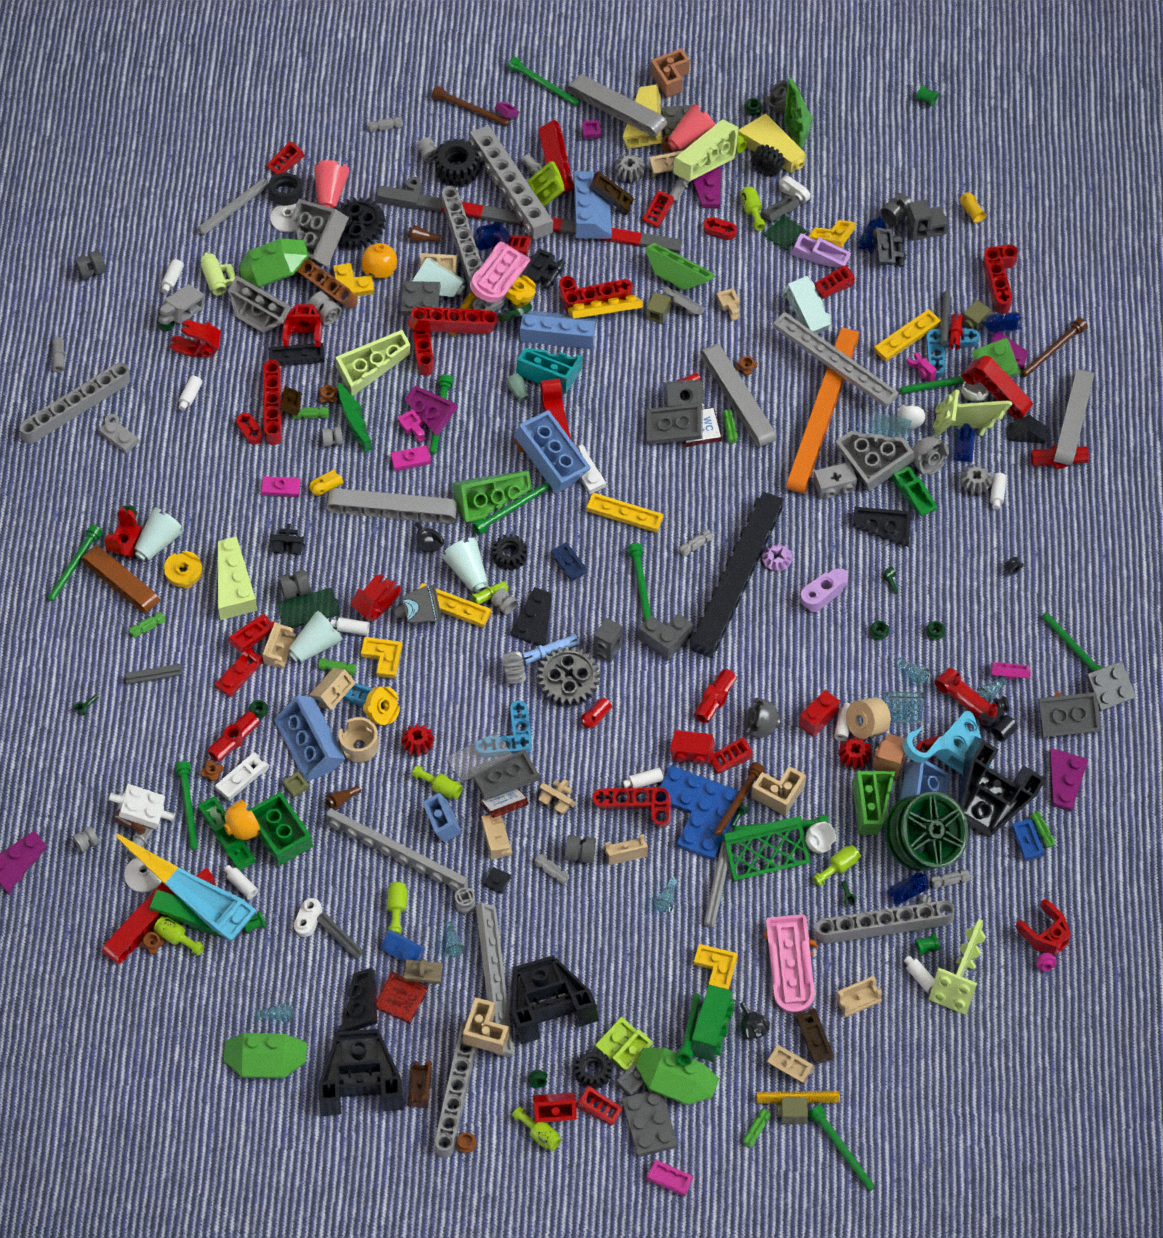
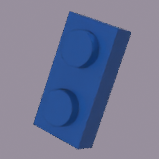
(1027, 840)
(401, 947)

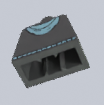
(420, 606)

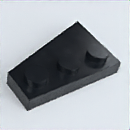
(884, 523)
(534, 618)
(362, 1002)

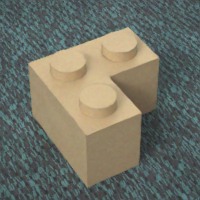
(779, 794)
(481, 1031)

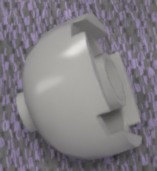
(929, 455)

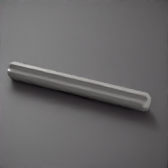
(233, 206)
(717, 887)

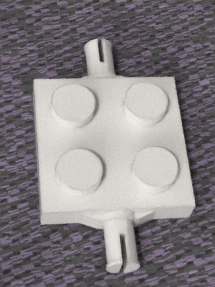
(141, 806)

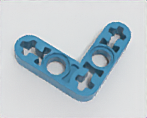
(934, 345)
(519, 736)

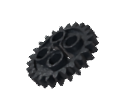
(364, 222)

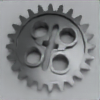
(556, 687)

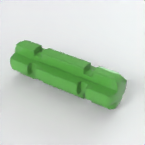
(312, 412)
(730, 426)
(147, 624)
(324, 664)
(1042, 829)
(756, 1128)

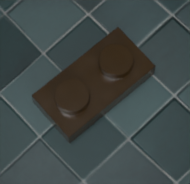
(290, 401)

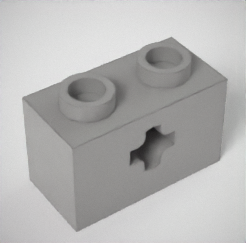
(835, 480)

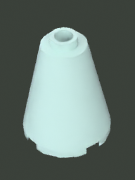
(157, 534)
(467, 564)
(314, 638)

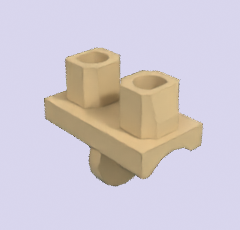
(563, 801)

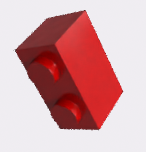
(819, 713)
(692, 747)
(554, 1107)

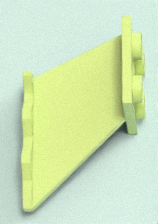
(976, 414)
(952, 989)

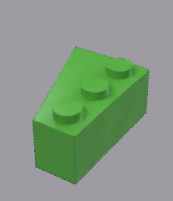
(871, 799)

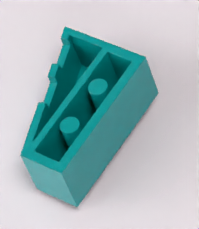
(541, 366)

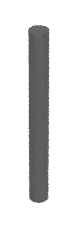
(945, 318)

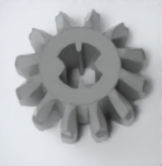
(629, 168)
(976, 479)
(514, 667)

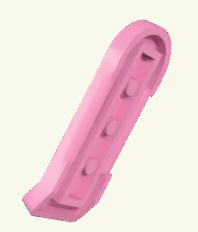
(498, 273)
(790, 962)

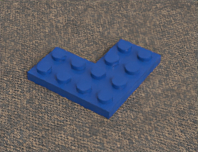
(705, 803)

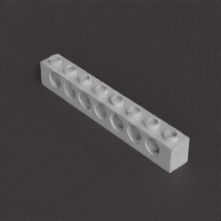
(511, 183)

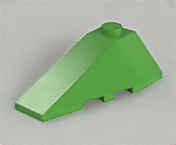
(797, 117)
(485, 494)

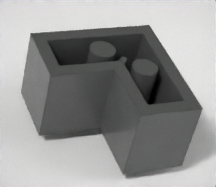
(925, 221)
(665, 638)

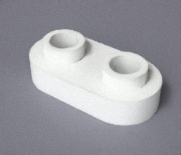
(794, 189)
(307, 916)

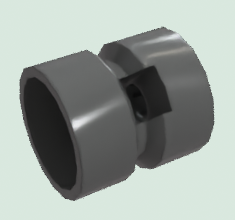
(896, 209)
(96, 262)
(294, 584)
(580, 849)

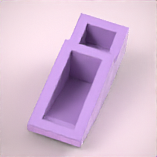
(820, 252)

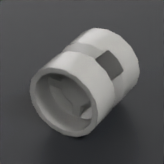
(325, 307)

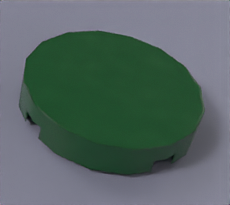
(517, 310)

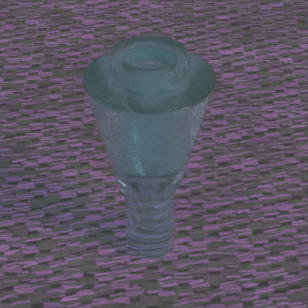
(917, 673)
(990, 690)
(666, 899)
(454, 946)
(280, 1012)

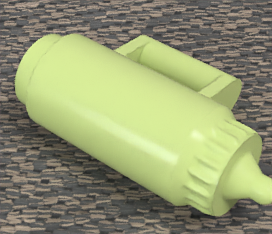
(214, 275)

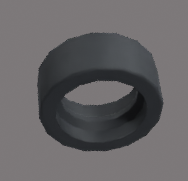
(285, 179)

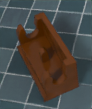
(420, 1085)

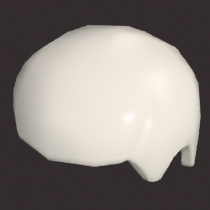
(974, 392)
(913, 413)
(820, 837)

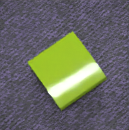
(547, 183)
(623, 1044)

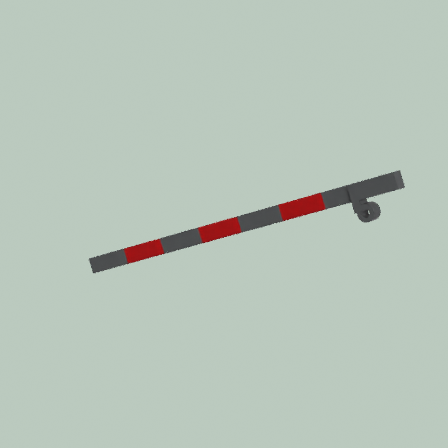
(413, 199)

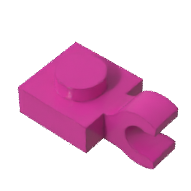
(925, 368)
(412, 423)

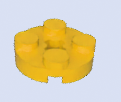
(525, 293)
(187, 578)
(373, 705)

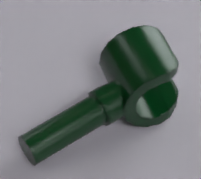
(888, 576)
(78, 705)
(741, 811)
(848, 895)

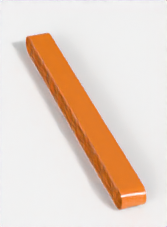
(820, 417)

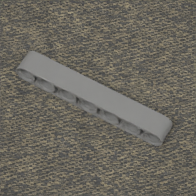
(617, 105)
(461, 232)
(738, 395)
(75, 403)
(1074, 417)
(392, 505)
(877, 928)
(455, 1097)

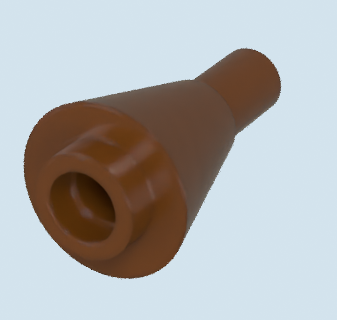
(419, 234)
(339, 798)
(130, 824)

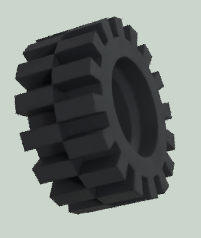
(767, 160)
(512, 561)
(593, 1057)

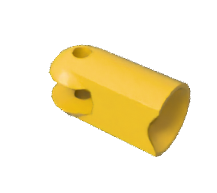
(972, 208)
(325, 483)

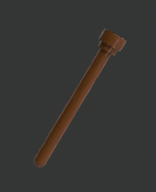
(440, 94)
(1078, 326)
(753, 773)

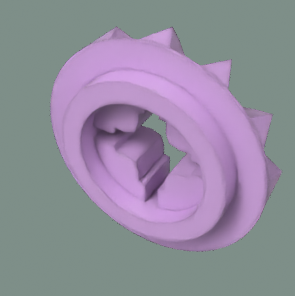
(778, 563)

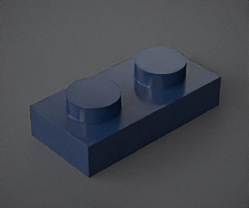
(569, 561)

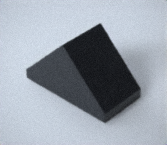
(1027, 430)

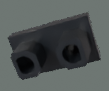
(295, 541)

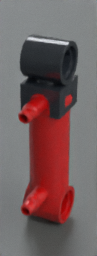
(990, 715)

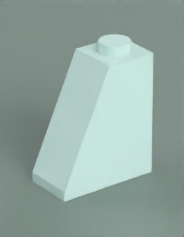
(434, 272)

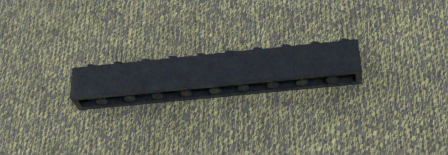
(737, 574)

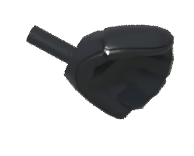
(428, 539)
(753, 1024)

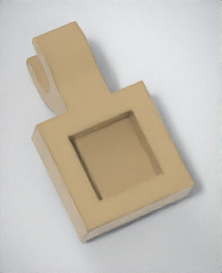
(729, 300)

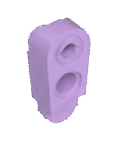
(834, 581)

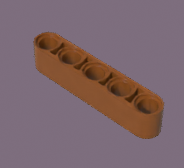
(327, 284)
(120, 579)

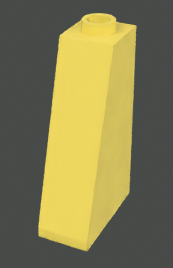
(766, 131)
(633, 137)

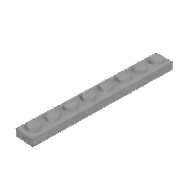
(835, 359)
(392, 848)
(494, 968)

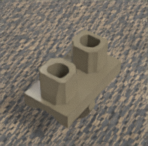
(423, 971)

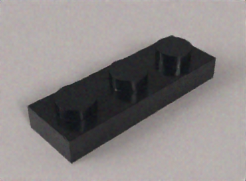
(297, 354)

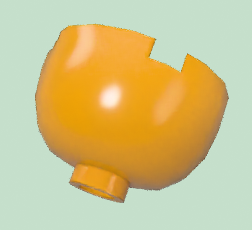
(379, 260)
(241, 821)

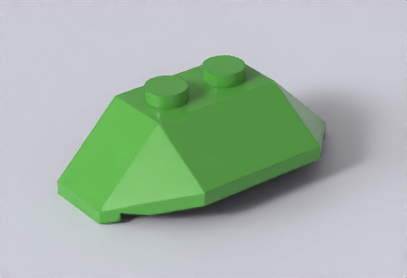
(273, 261)
(676, 268)
(264, 1055)
(678, 1082)

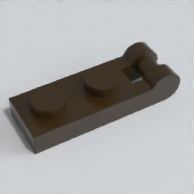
(612, 193)
(814, 1036)

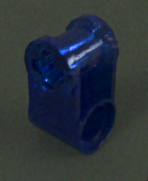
(491, 235)

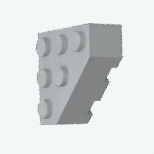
(319, 228)
(875, 456)

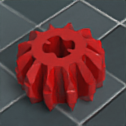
(424, 742)
(848, 753)

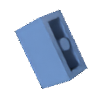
(442, 817)

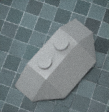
(256, 305)

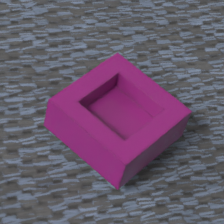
(506, 110)
(591, 129)

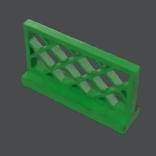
(761, 831)

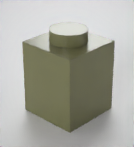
(658, 307)
(975, 315)
(793, 1110)

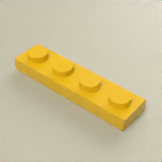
(599, 307)
(907, 335)
(625, 512)
(462, 608)

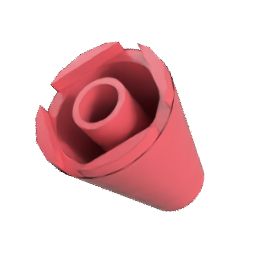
(690, 128)
(329, 182)

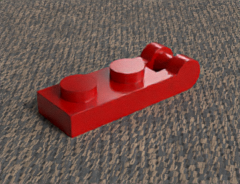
(251, 633)
(239, 672)

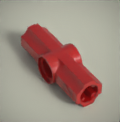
(1046, 457)
(715, 696)
(225, 744)

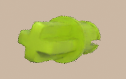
(488, 592)

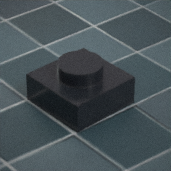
(497, 880)

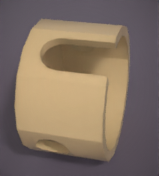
(875, 717)
(357, 731)

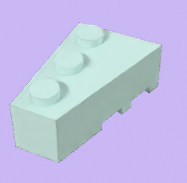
(807, 305)

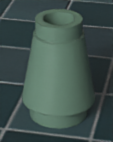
(517, 386)

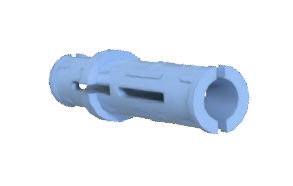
(541, 651)

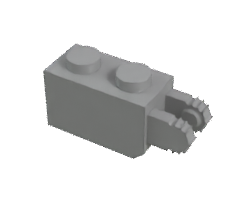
(181, 305)

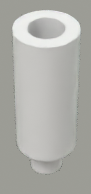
(171, 275)
(189, 392)
(998, 490)
(351, 626)
(842, 729)
(644, 778)
(239, 880)
(920, 974)

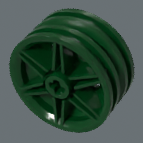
(938, 829)

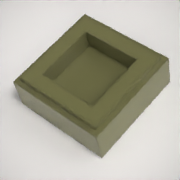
(295, 784)

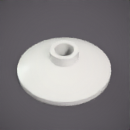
(282, 221)
(140, 881)

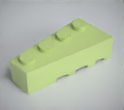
(708, 151)
(372, 360)
(234, 585)

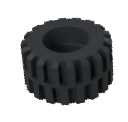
(456, 152)

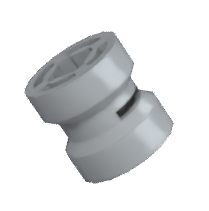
(427, 148)
(328, 437)
(504, 601)
(86, 839)
(467, 904)

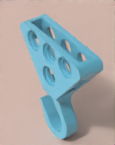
(949, 747)

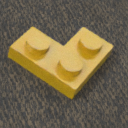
(837, 235)
(358, 285)
(386, 651)
(720, 961)

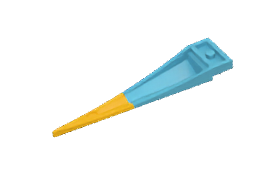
(215, 906)

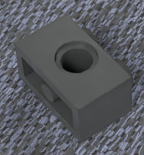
(672, 392)
(608, 640)

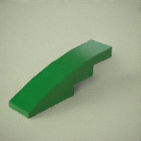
(353, 415)
(914, 491)
(234, 848)
(178, 911)

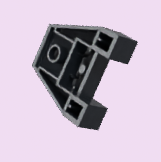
(989, 797)
(545, 992)
(359, 1067)

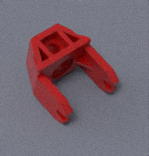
(302, 319)
(205, 340)
(126, 531)
(375, 597)
(1054, 938)

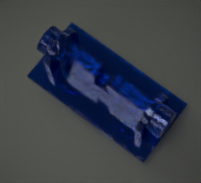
(867, 239)
(996, 323)
(964, 443)
(914, 885)

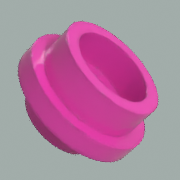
(1046, 962)

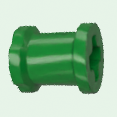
(927, 95)
(256, 922)
(927, 944)

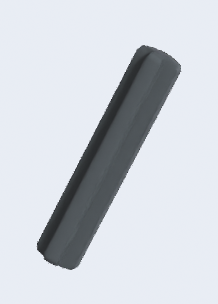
(154, 673)
(339, 935)

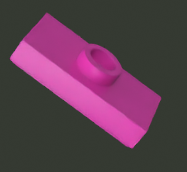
(410, 458)
(281, 486)
(1009, 670)
(670, 1178)

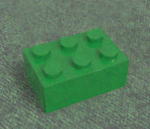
(281, 829)
(712, 1023)

